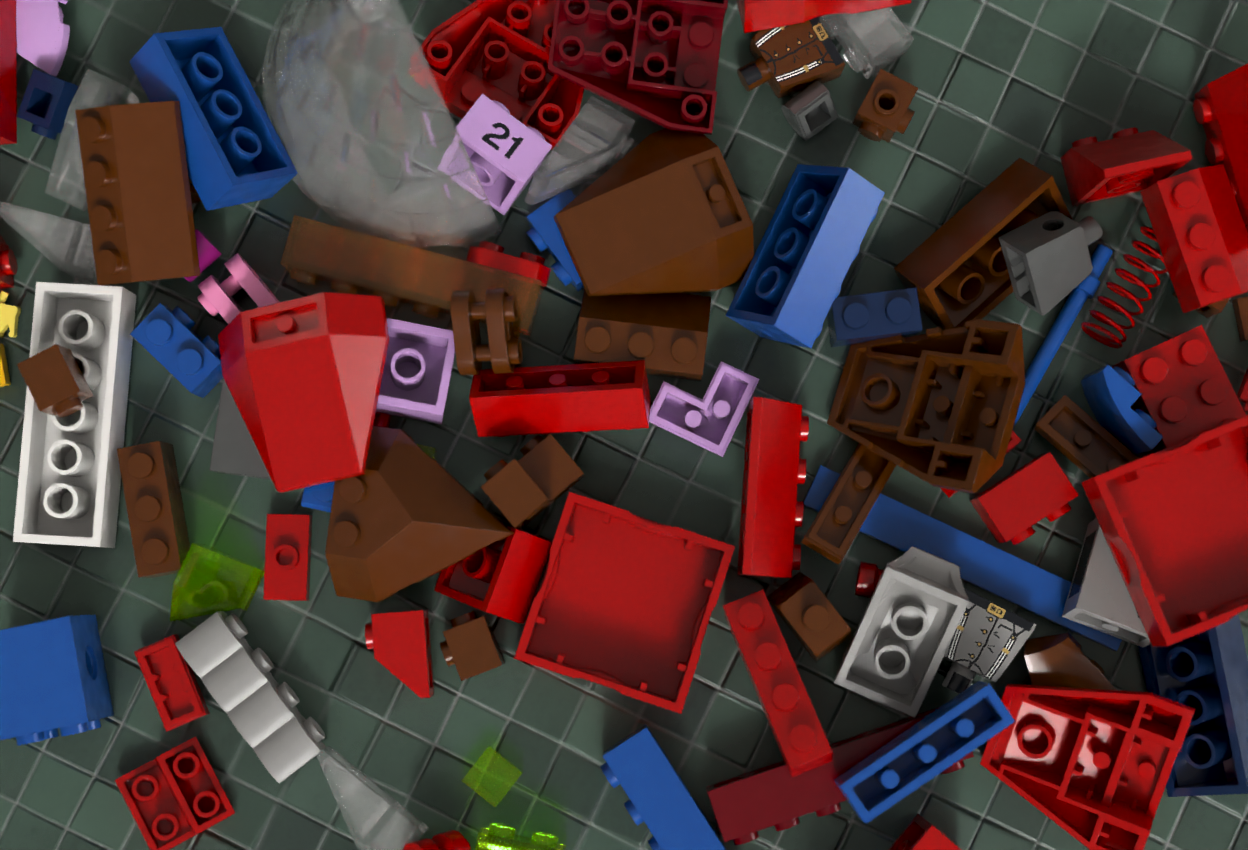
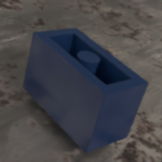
(874, 316)

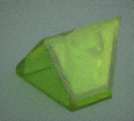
(212, 583)

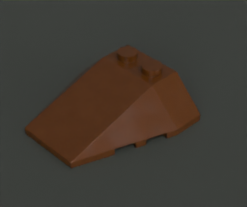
(936, 400)

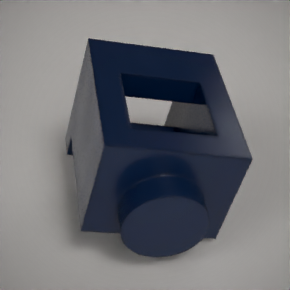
(46, 103)

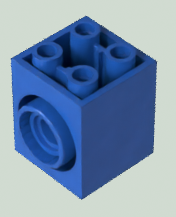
(52, 679)

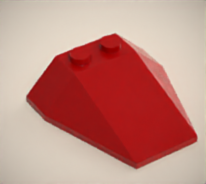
(1090, 758)

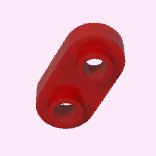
(526, 265)

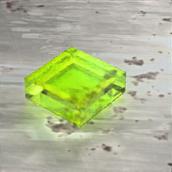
(492, 776)

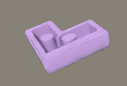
(708, 420)

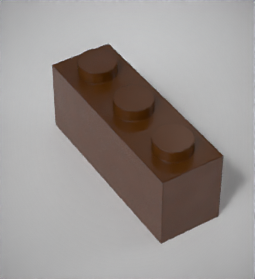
(154, 508)

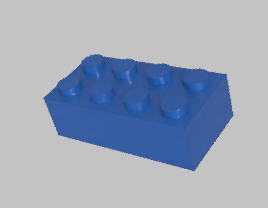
(226, 131)
(805, 254)

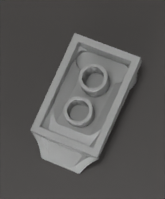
(904, 631)

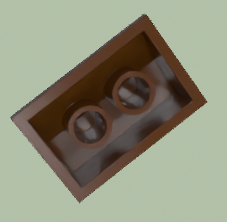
(657, 328)

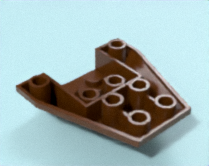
(660, 221)

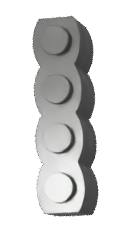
(251, 696)

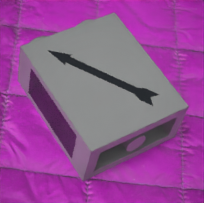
(1100, 594)

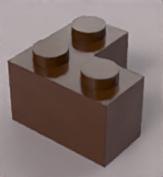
(533, 482)

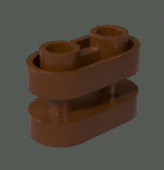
(500, 313)

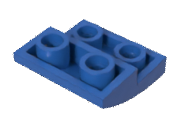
(1110, 398)

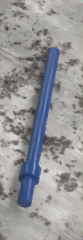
(1062, 325)

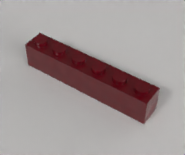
(775, 799)

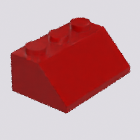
(1200, 235)

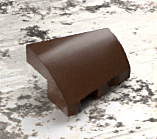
(1061, 663)

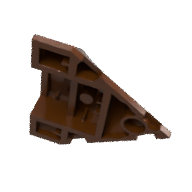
(401, 521)

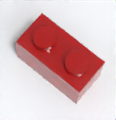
(1024, 499)

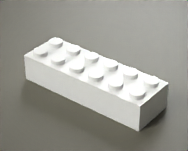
(72, 462)

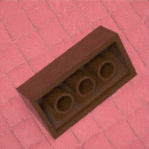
(138, 192)
(962, 264)

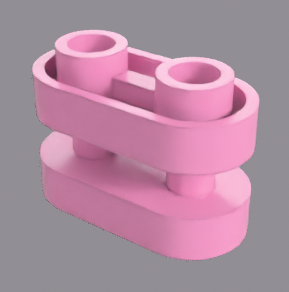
(218, 298)

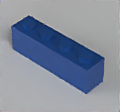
(924, 751)
(658, 794)

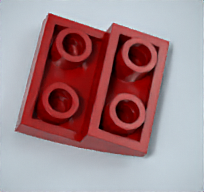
(174, 796)

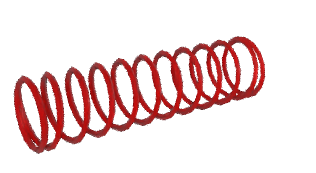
(1125, 293)

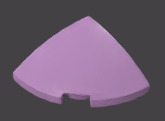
(41, 33)

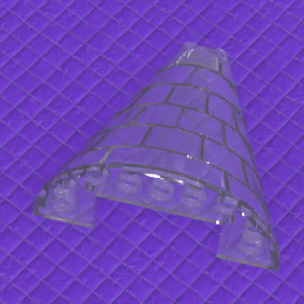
(370, 125)

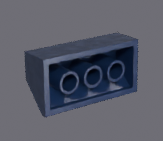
(1212, 678)

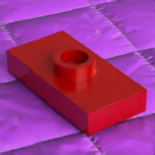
(287, 557)
(171, 683)

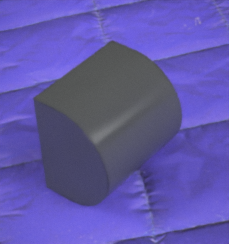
(810, 110)

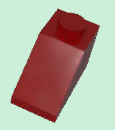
(403, 647)

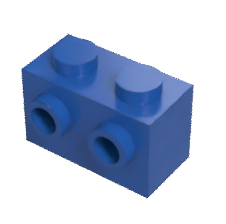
(175, 345)

